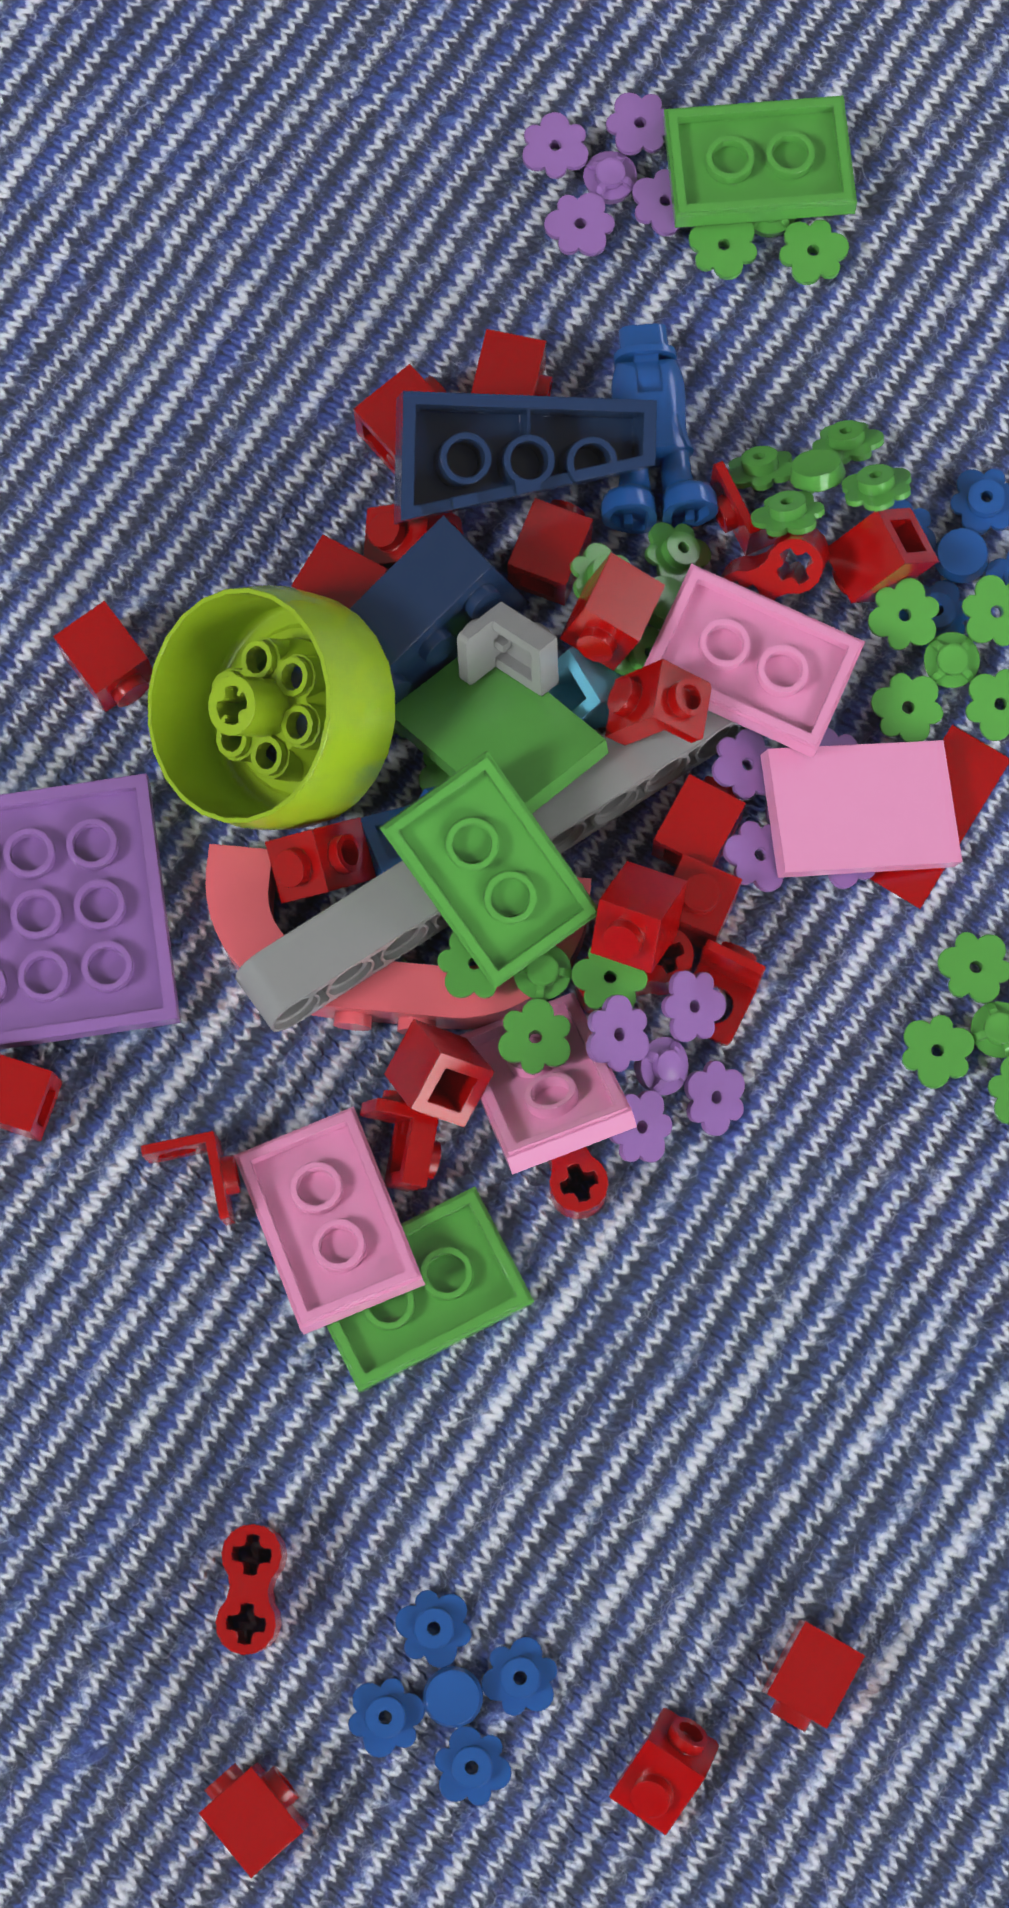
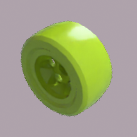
(228, 695)

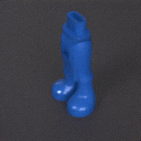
(649, 371)

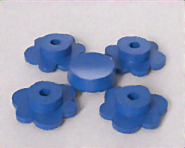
(963, 551)
(453, 1697)

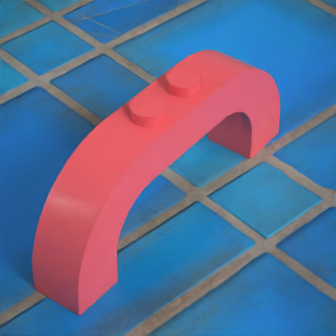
(242, 912)

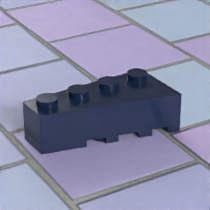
(502, 447)
(426, 605)

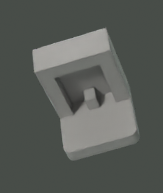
(511, 644)

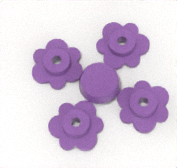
(607, 175)
(751, 838)
(663, 1063)

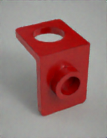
(734, 514)
(736, 974)
(223, 1168)

